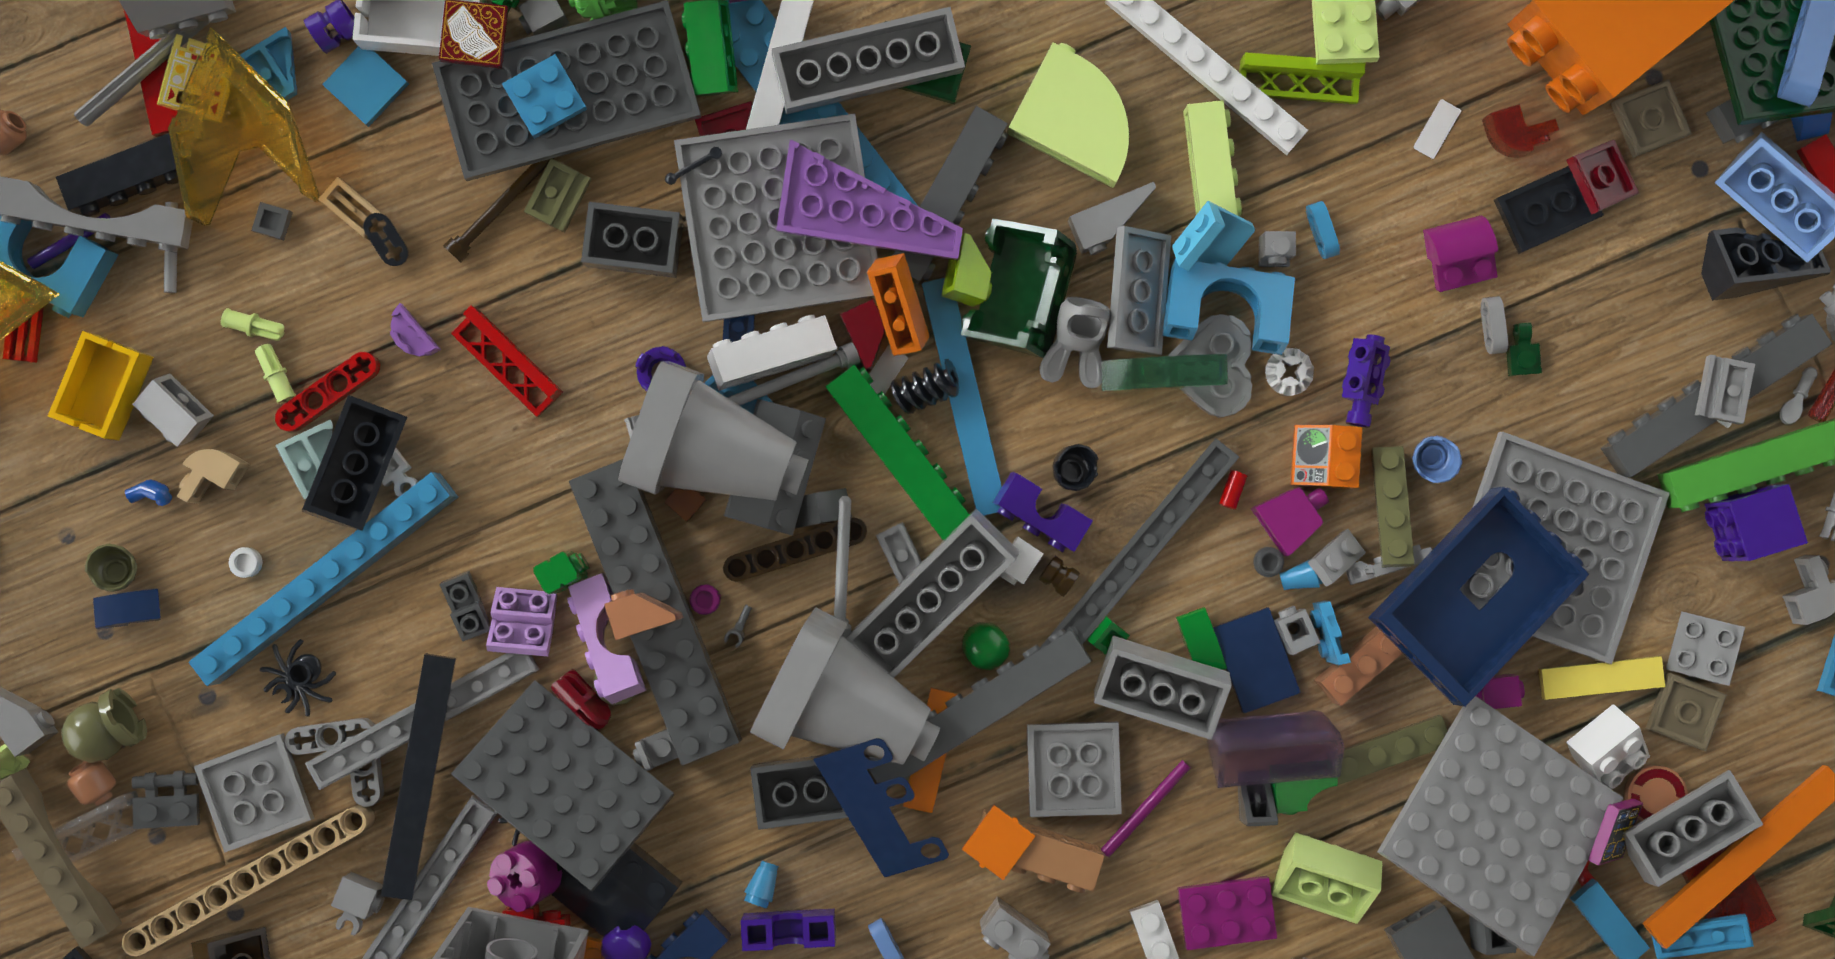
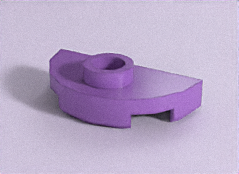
(410, 334)

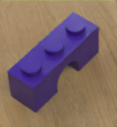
(1018, 500)
(804, 927)

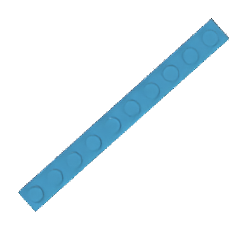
(323, 579)

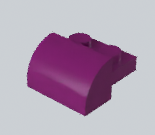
(1461, 252)

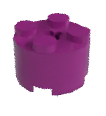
(523, 876)

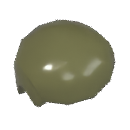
(111, 567)

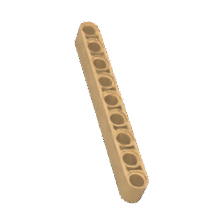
(236, 886)

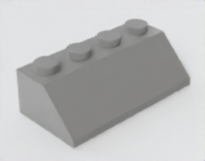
(1690, 829)

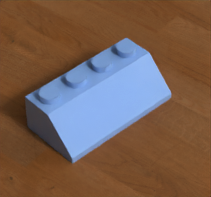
(1781, 196)

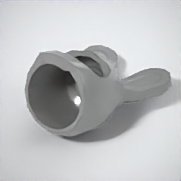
(1080, 328)

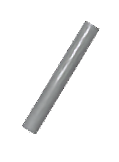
(170, 265)

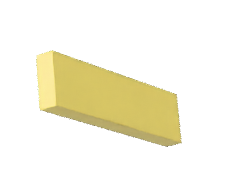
(1601, 677)

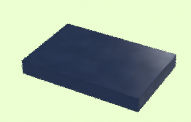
(1256, 660)

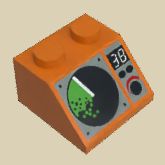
(1326, 456)

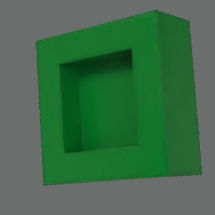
(1103, 634)

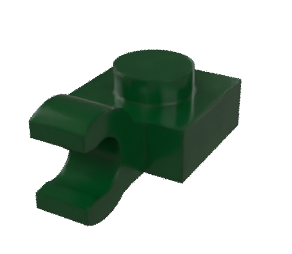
(1523, 356)

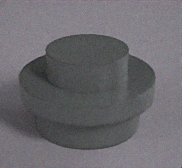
(1268, 562)

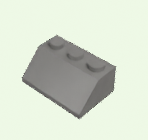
(158, 17)

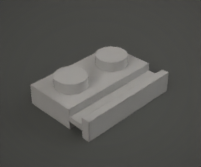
(1725, 389)

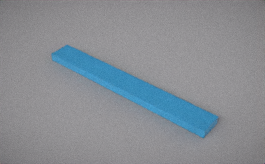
(966, 406)

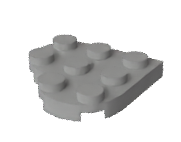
(1221, 336)

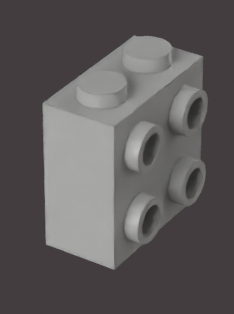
(1013, 932)

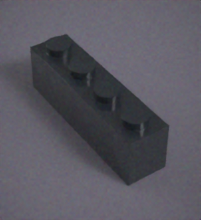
(119, 177)

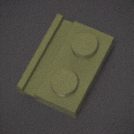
(557, 195)

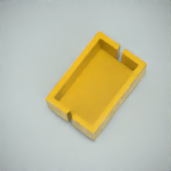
(100, 386)

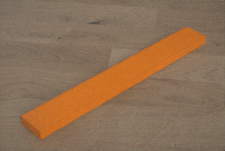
(1742, 858)

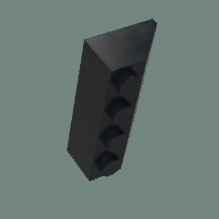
(354, 463)

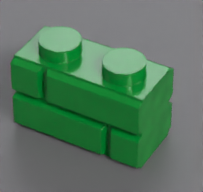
(561, 571)

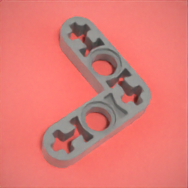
(351, 724)

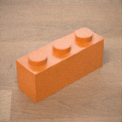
(898, 304)

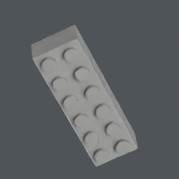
(868, 60)
(934, 594)

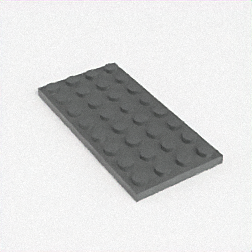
(621, 66)

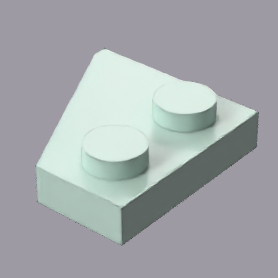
(304, 454)

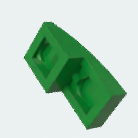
(1200, 638)

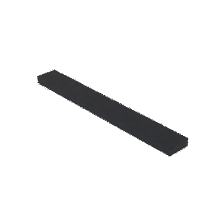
(418, 776)

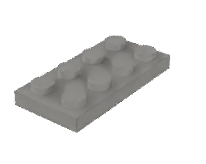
(1139, 290)

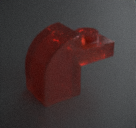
(1511, 136)

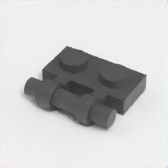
(165, 811)

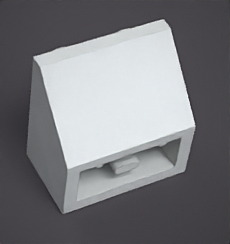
(1609, 747)

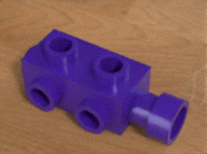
(1363, 375)

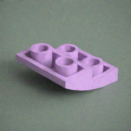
(521, 621)

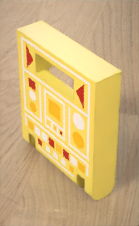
(178, 70)

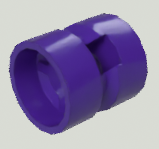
(342, 20)

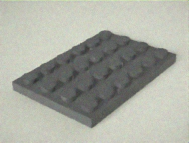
(563, 785)

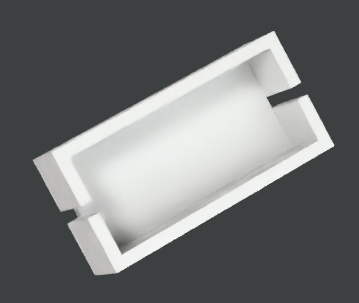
(400, 25)

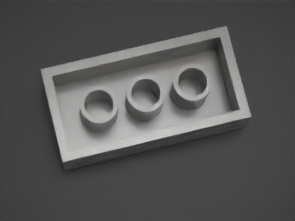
(1162, 687)

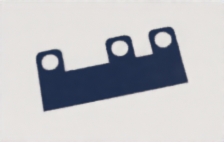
(869, 808)

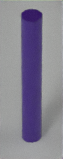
(57, 247)

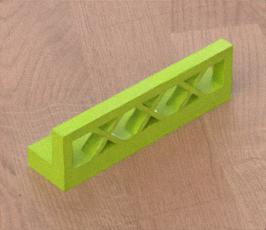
(1303, 67)

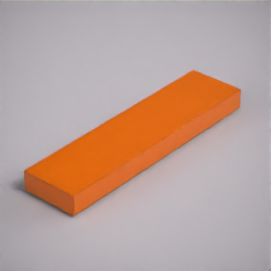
(927, 780)

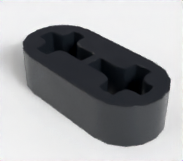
(379, 243)

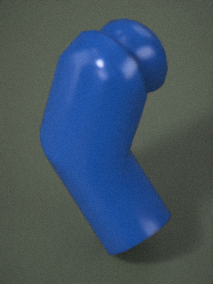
(151, 489)

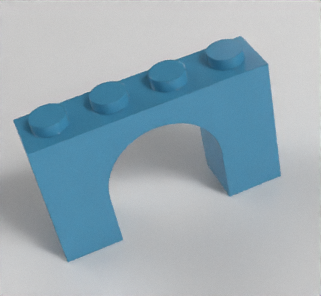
(76, 279)
(1266, 293)

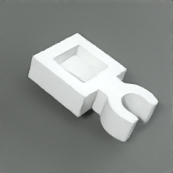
(396, 473)

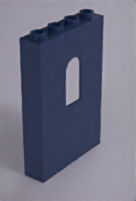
(1444, 630)

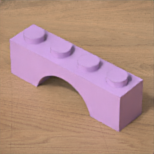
(616, 674)

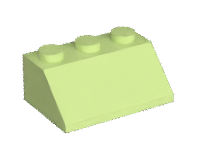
(1327, 878)

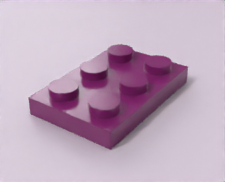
(1227, 912)

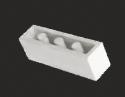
(771, 351)

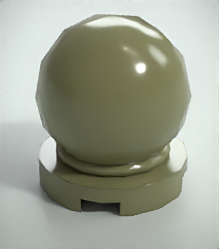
(102, 727)

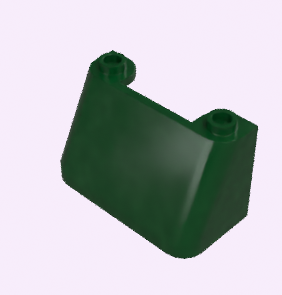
(1028, 287)

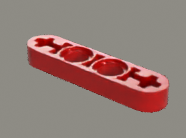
(325, 388)

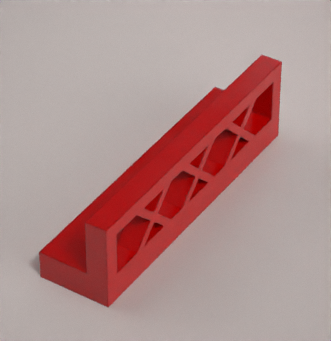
(510, 351)

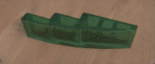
(1165, 372)

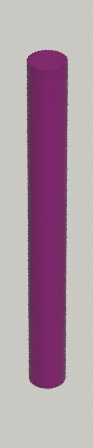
(1145, 808)

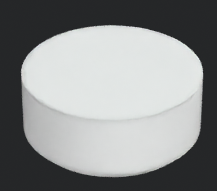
(245, 562)

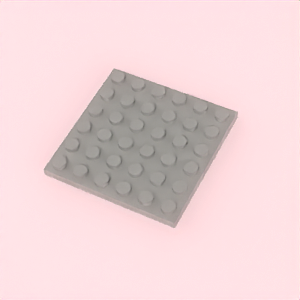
(734, 217)
(1597, 517)
(1499, 825)

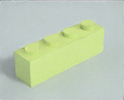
(1211, 156)

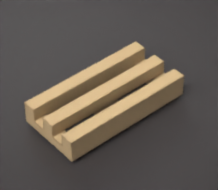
(331, 190)

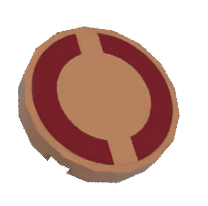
(1655, 788)

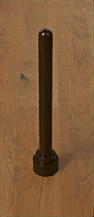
(460, 245)

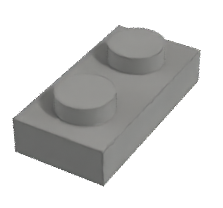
(1336, 557)

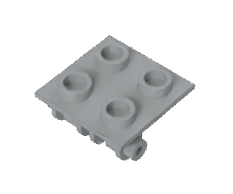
(1705, 648)

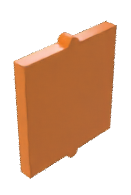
(998, 842)

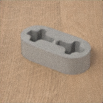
(1494, 325)

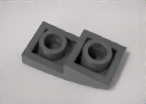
(466, 606)

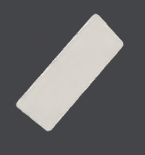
(1437, 128)
(886, 370)

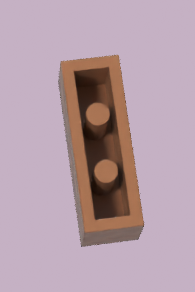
(1367, 660)

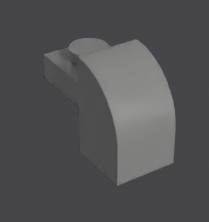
(1817, 597)

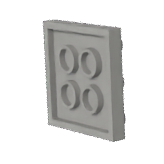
(1074, 769)
(254, 792)

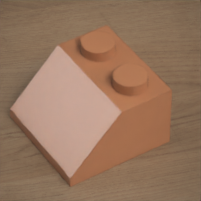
(637, 612)

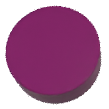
(705, 599)

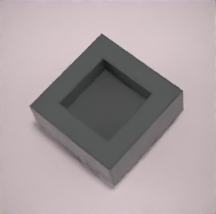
(272, 221)

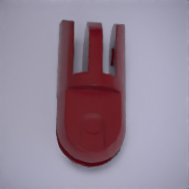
(582, 699)

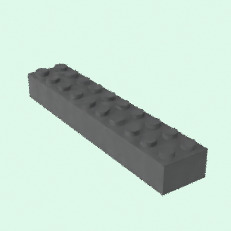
(670, 653)

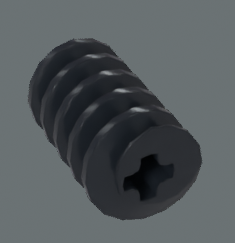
(927, 389)

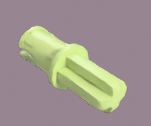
(252, 324)
(274, 373)

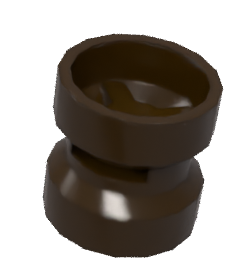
(1059, 576)

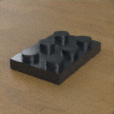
(1544, 210)

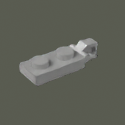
(1361, 571)

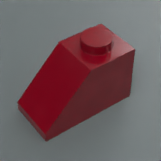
(865, 331)

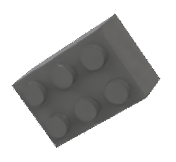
(632, 239)
(792, 793)

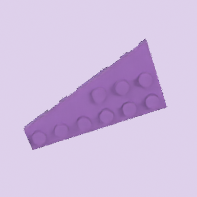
(843, 206)

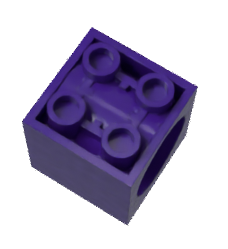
(1755, 523)

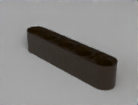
(780, 550)

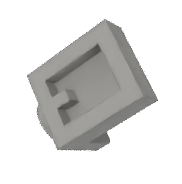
(654, 750)

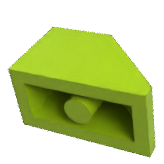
(969, 276)

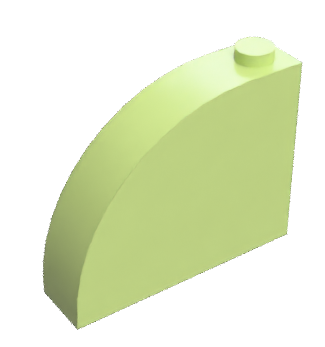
(1074, 116)

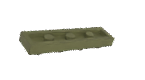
(1392, 507)
(1392, 748)

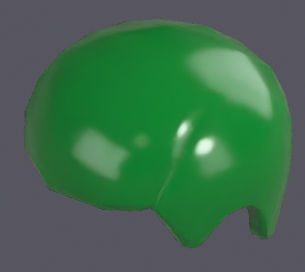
(985, 646)

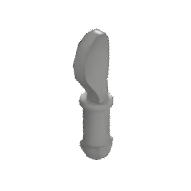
(1792, 409)

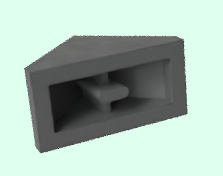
(820, 508)
(1257, 805)

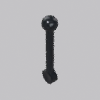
(715, 153)

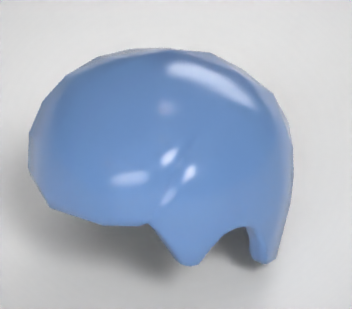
(1437, 459)

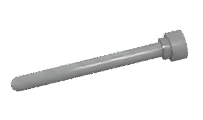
(844, 357)
(842, 561)

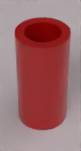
(1233, 489)

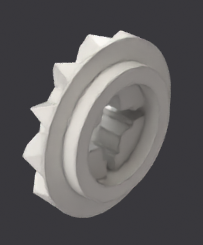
(1289, 386)

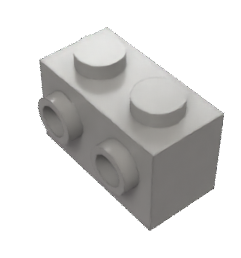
(172, 410)

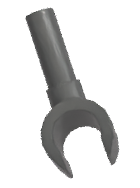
(739, 626)

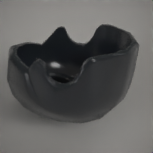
(1075, 467)

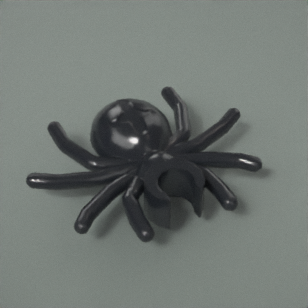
(297, 678)

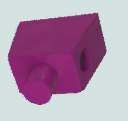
(1291, 517)

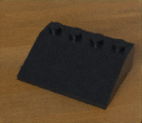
(625, 897)

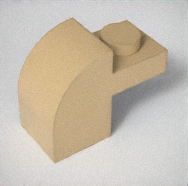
(207, 467)

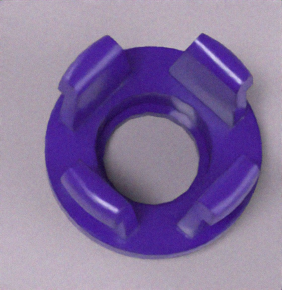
(650, 358)

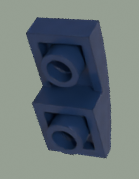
(126, 608)

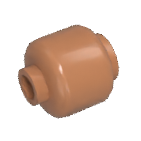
(11, 131)
(91, 783)

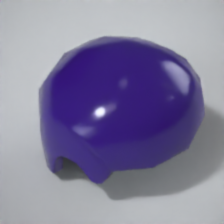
(626, 944)

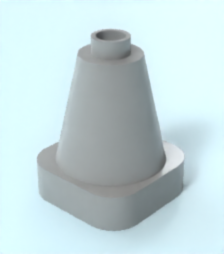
(706, 442)
(841, 698)

